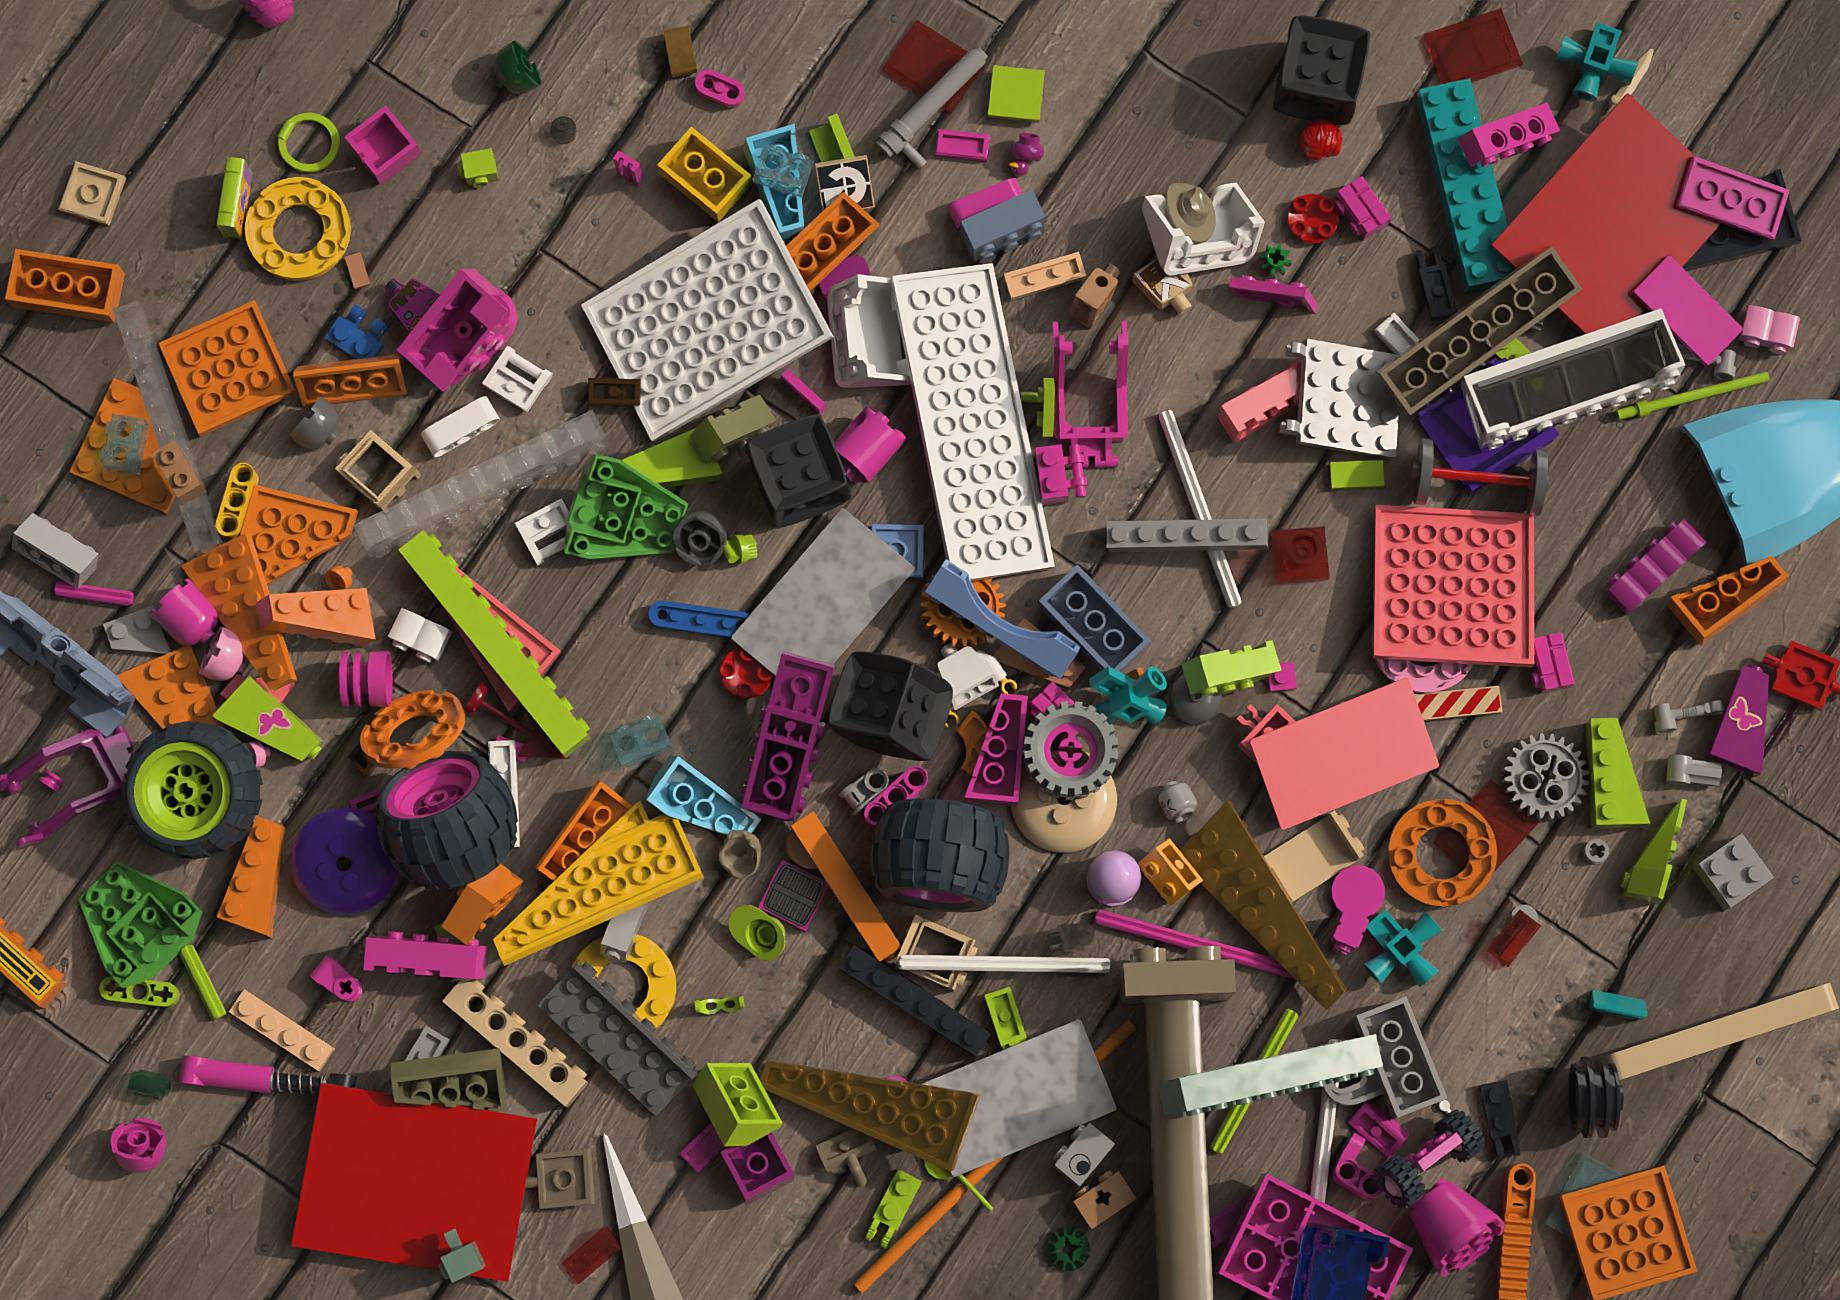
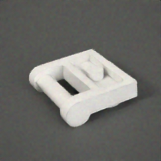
(512, 386)
(543, 525)

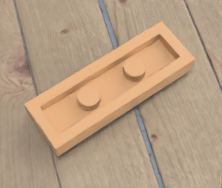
(1045, 276)

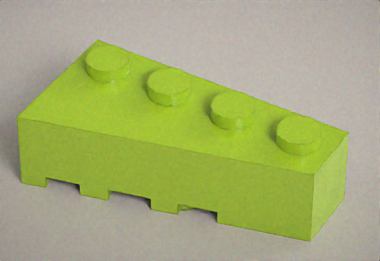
(1613, 784)

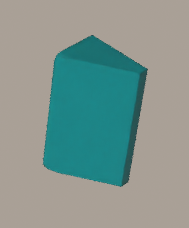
(1618, 1005)

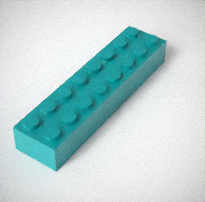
(1466, 192)

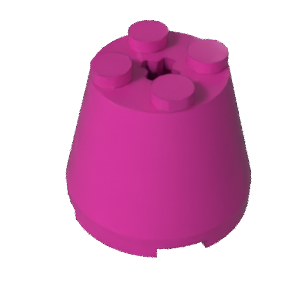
(1454, 1226)

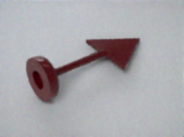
(538, 743)

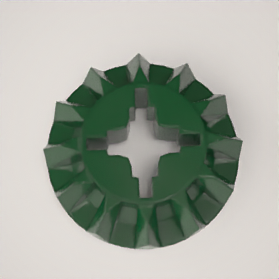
(1060, 1259)

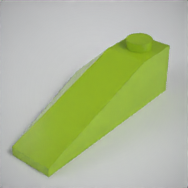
(1650, 871)

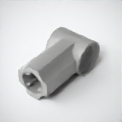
(1685, 771)

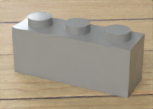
(55, 550)

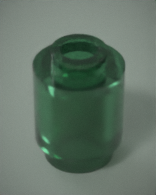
(149, 1085)

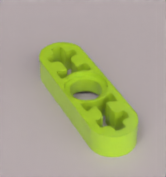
(158, 1001)

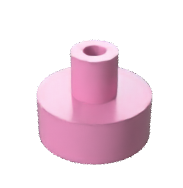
(259, 752)

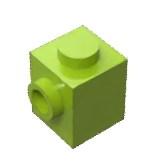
(478, 168)

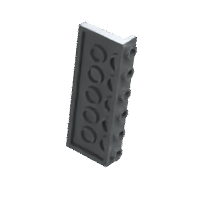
(618, 1037)

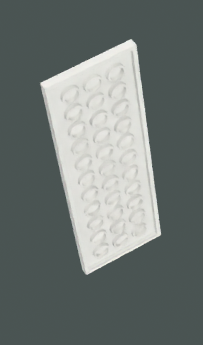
(972, 421)

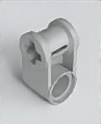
(863, 791)

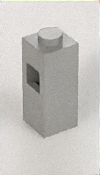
(622, 934)

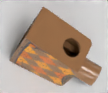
(1094, 295)

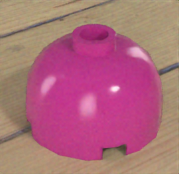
(138, 1145)

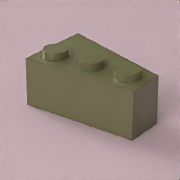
(732, 429)

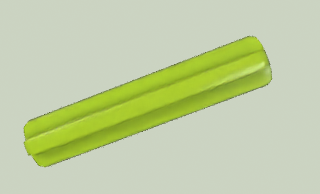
(202, 982)

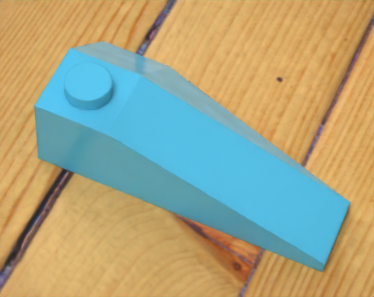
(693, 798)

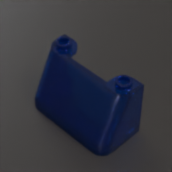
(1336, 1262)

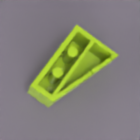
(1231, 670)

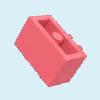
(1272, 720)

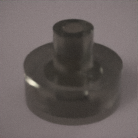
(563, 130)

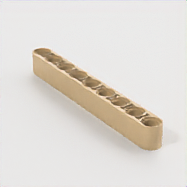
(1724, 1031)

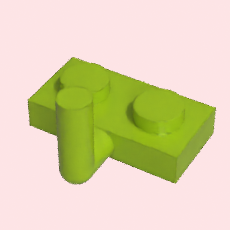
(1046, 396)

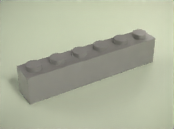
(1187, 535)

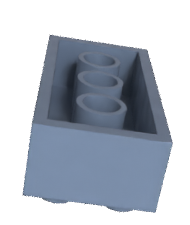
(1094, 621)

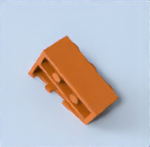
(480, 901)

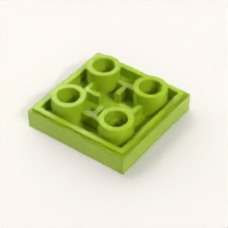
(1016, 94)

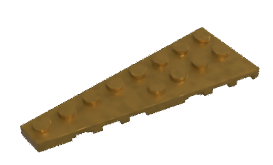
(1255, 896)
(907, 1115)

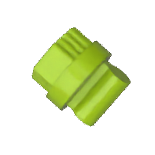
(740, 549)

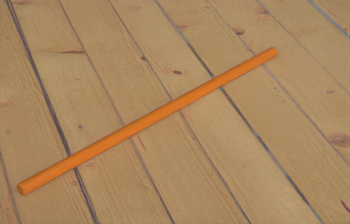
(960, 1189)

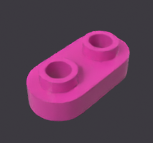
(721, 88)

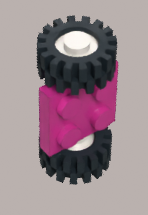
(1399, 1174)

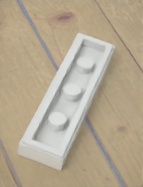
(503, 758)

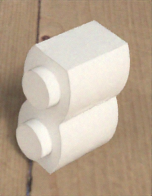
(419, 635)

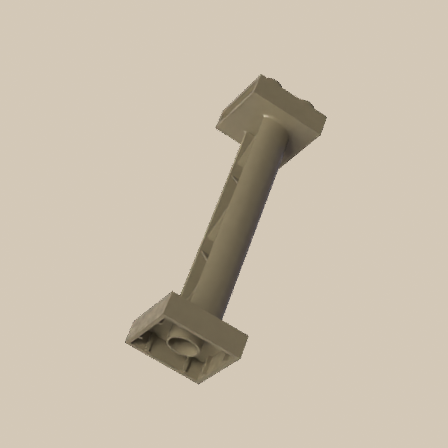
(1177, 1144)

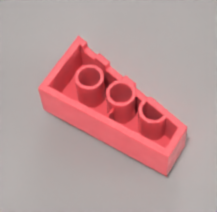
(1262, 403)

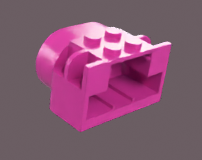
(461, 330)

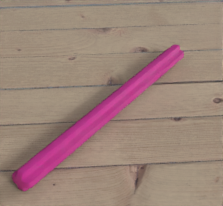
(1186, 940)

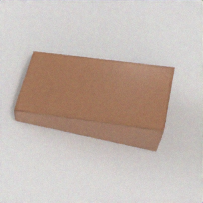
(357, 270)

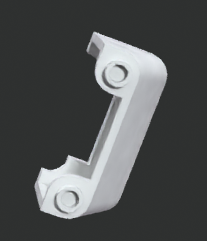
(1232, 243)
(865, 333)

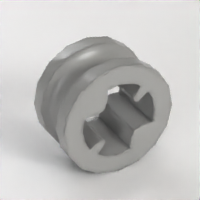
(1595, 860)

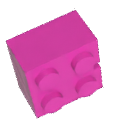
(383, 145)

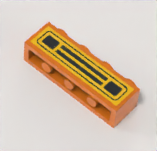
(27, 970)

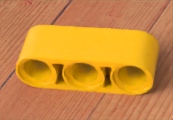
(236, 489)

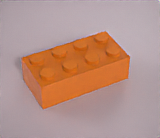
(64, 285)

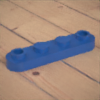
(696, 618)

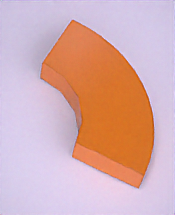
(973, 733)

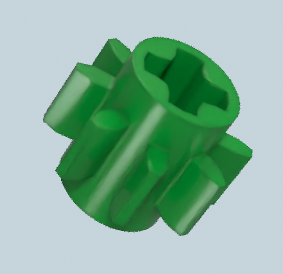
(1282, 261)

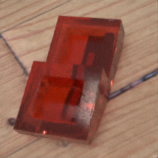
(1513, 937)

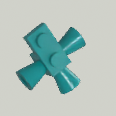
(1596, 61)
(1130, 696)
(1401, 947)

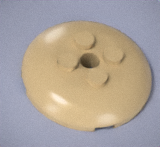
(1064, 826)

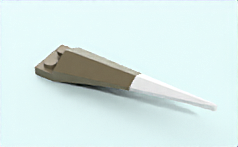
(643, 1260)

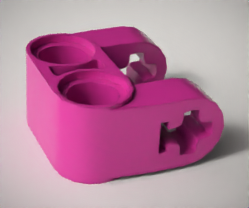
(1359, 1173)

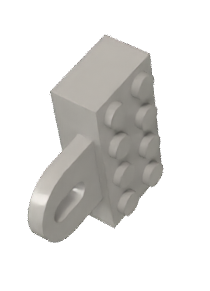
(1408, 1073)

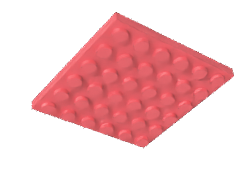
(1453, 586)

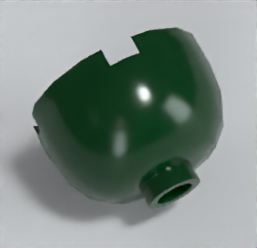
(514, 69)

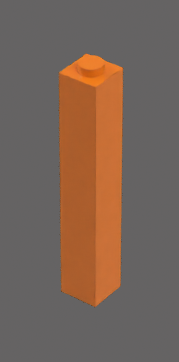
(846, 887)

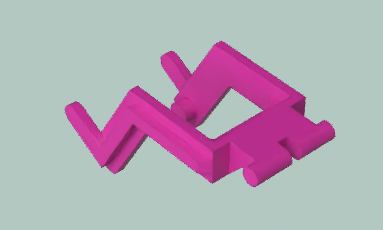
(1093, 441)

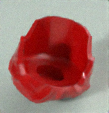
(1320, 139)

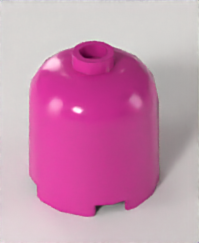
(186, 615)

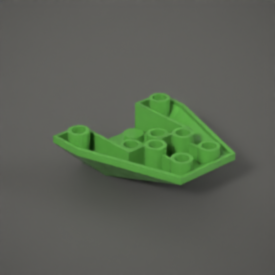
(620, 513)
(137, 923)

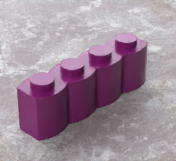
(1655, 567)

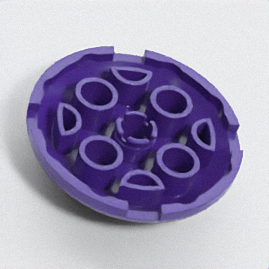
(315, 866)

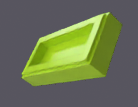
(1356, 474)

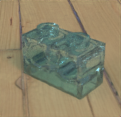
(780, 177)
(132, 444)
(643, 748)

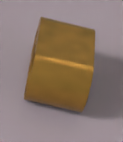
(680, 51)

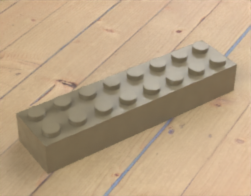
(1478, 330)

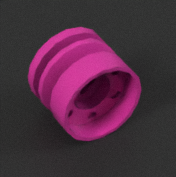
(361, 679)

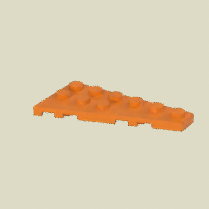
(233, 584)
(173, 689)

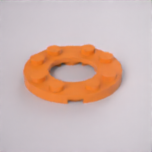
(376, 736)
(1442, 814)

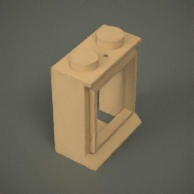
(396, 487)
(957, 977)

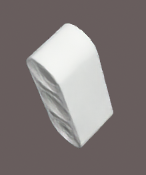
(460, 426)

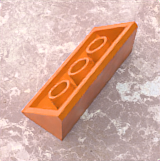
(830, 239)
(351, 379)
(589, 822)

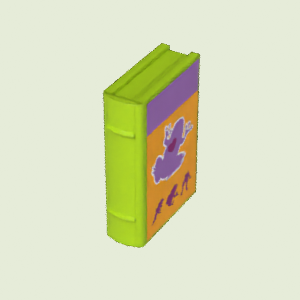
(234, 198)

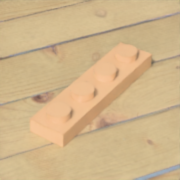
(281, 1030)

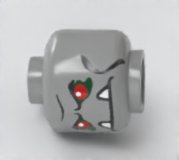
(1177, 801)

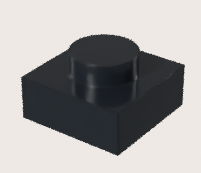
(359, 759)

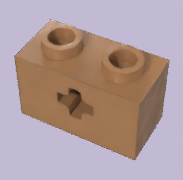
(178, 472)
(1119, 1193)

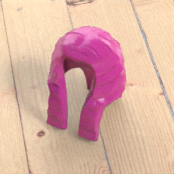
(269, 12)

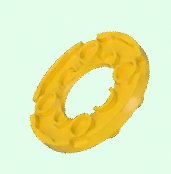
(289, 193)
(656, 967)

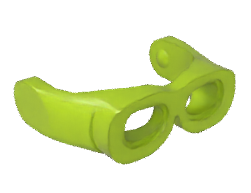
(700, 1006)

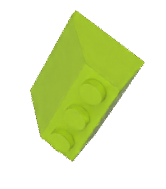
(736, 1103)

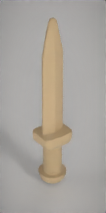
(1642, 67)

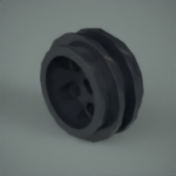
(1594, 1097)

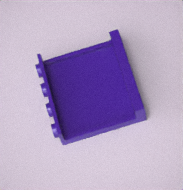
(1454, 438)

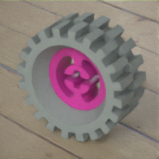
(1070, 721)

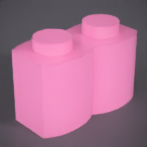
(1769, 329)

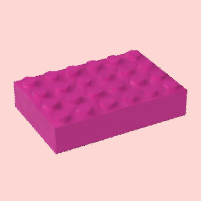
(1268, 1241)

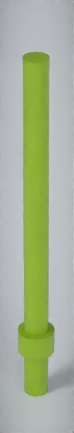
(1643, 408)

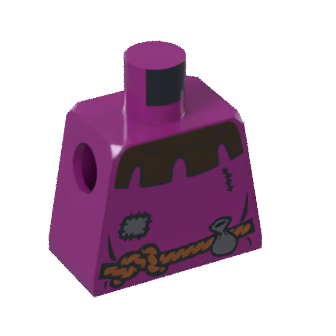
(410, 301)

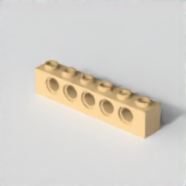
(564, 1091)

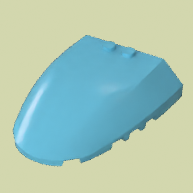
(1774, 470)

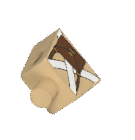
(1164, 288)

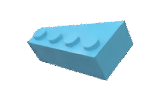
(782, 207)

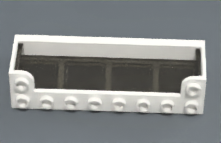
(1572, 379)

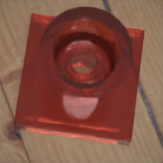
(1297, 567)

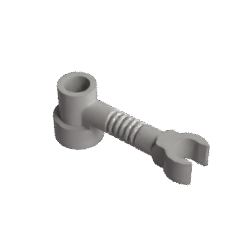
(1723, 363)
(1666, 717)

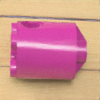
(867, 445)

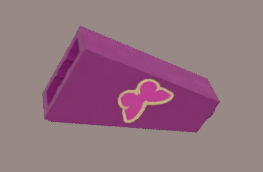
(1742, 725)

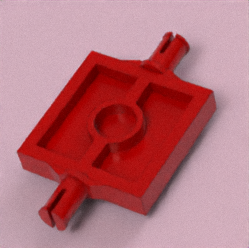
(1804, 675)

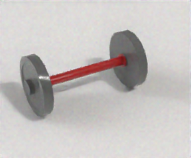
(1536, 481)

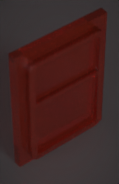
(1473, 48)
(924, 59)
(1506, 822)

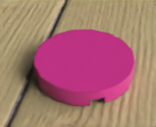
(1358, 890)

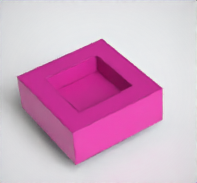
(1283, 680)

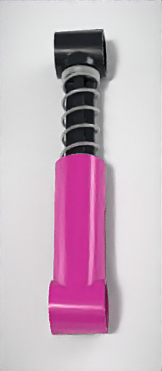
(253, 1077)

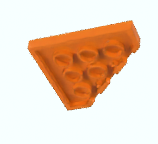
(151, 486)
(293, 529)

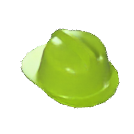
(757, 932)

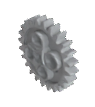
(1567, 787)

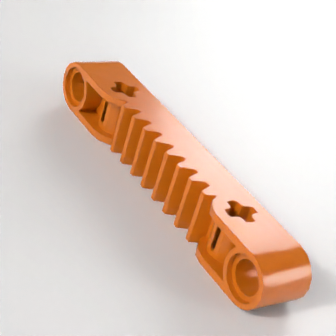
(1515, 1239)

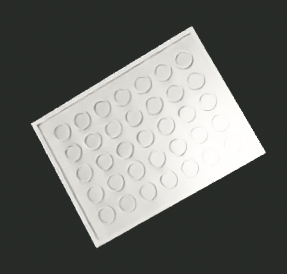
(708, 319)

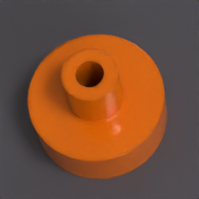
(338, 578)

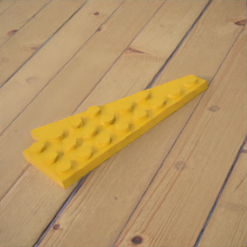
(618, 873)

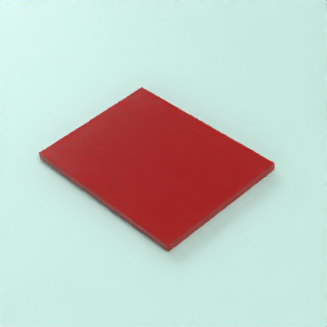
(1611, 216)
(401, 1175)

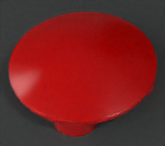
(1312, 218)
(744, 675)

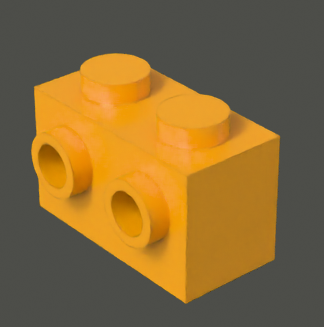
(1169, 872)

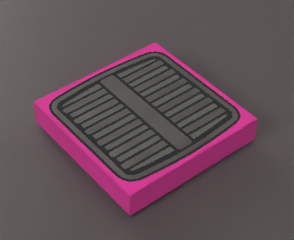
(793, 895)

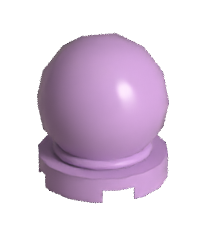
(1113, 878)

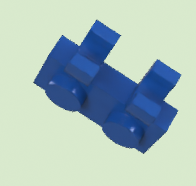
(353, 340)

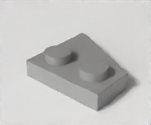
(137, 633)

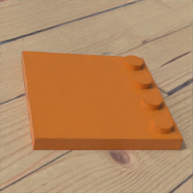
(227, 368)
(1628, 1233)

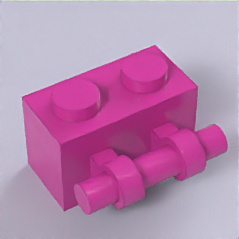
(1052, 475)

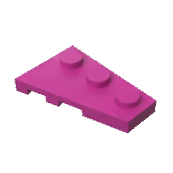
(1272, 289)

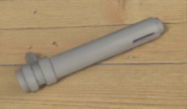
(903, 130)

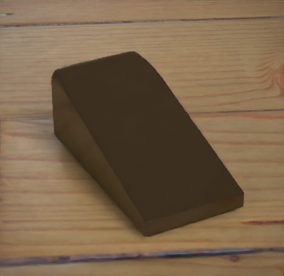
(614, 391)

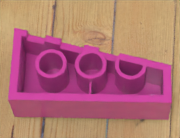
(1000, 760)
(425, 955)

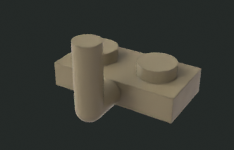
(846, 1149)

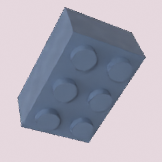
(1003, 227)

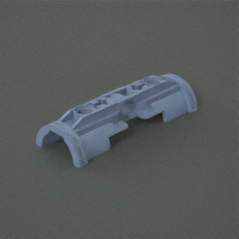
(97, 691)

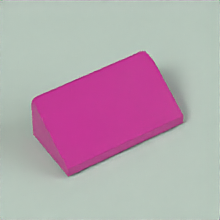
(1378, 1128)

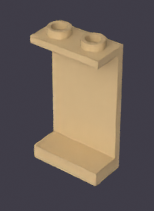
(1315, 855)

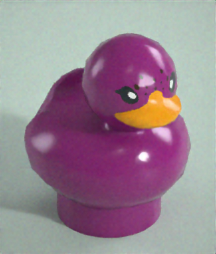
(1025, 149)

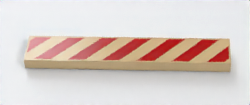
(1459, 703)

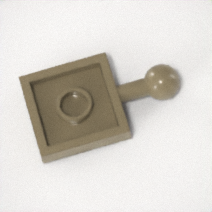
(564, 1179)

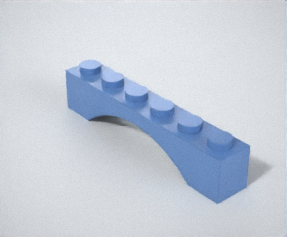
(1048, 649)

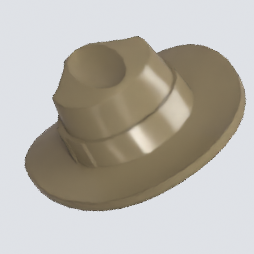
(1191, 211)

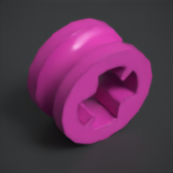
(51, 780)

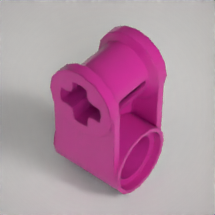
(333, 978)

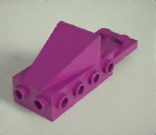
(788, 738)

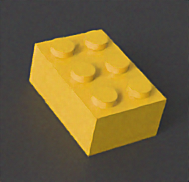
(704, 174)

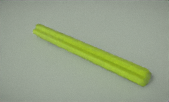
(1237, 1111)

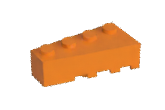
(320, 614)

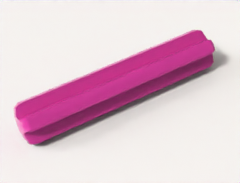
(95, 594)

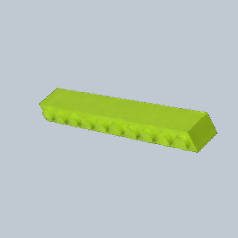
(495, 644)

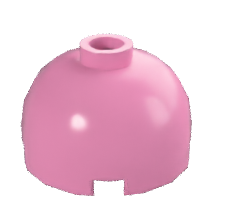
(223, 657)

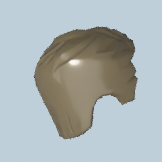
(740, 854)

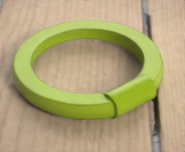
(286, 131)

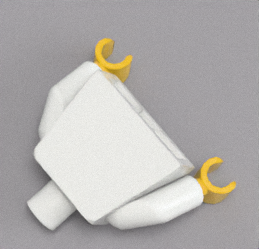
(971, 675)

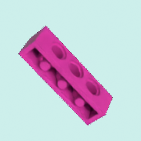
(1509, 134)

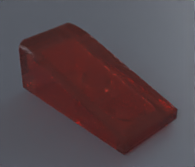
(592, 1254)

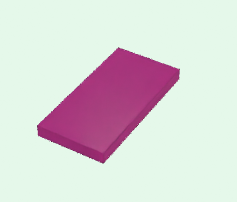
(1732, 198)
(1688, 310)

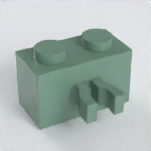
(462, 1259)

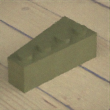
(452, 1080)

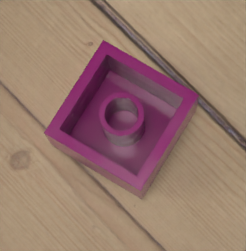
(757, 1168)

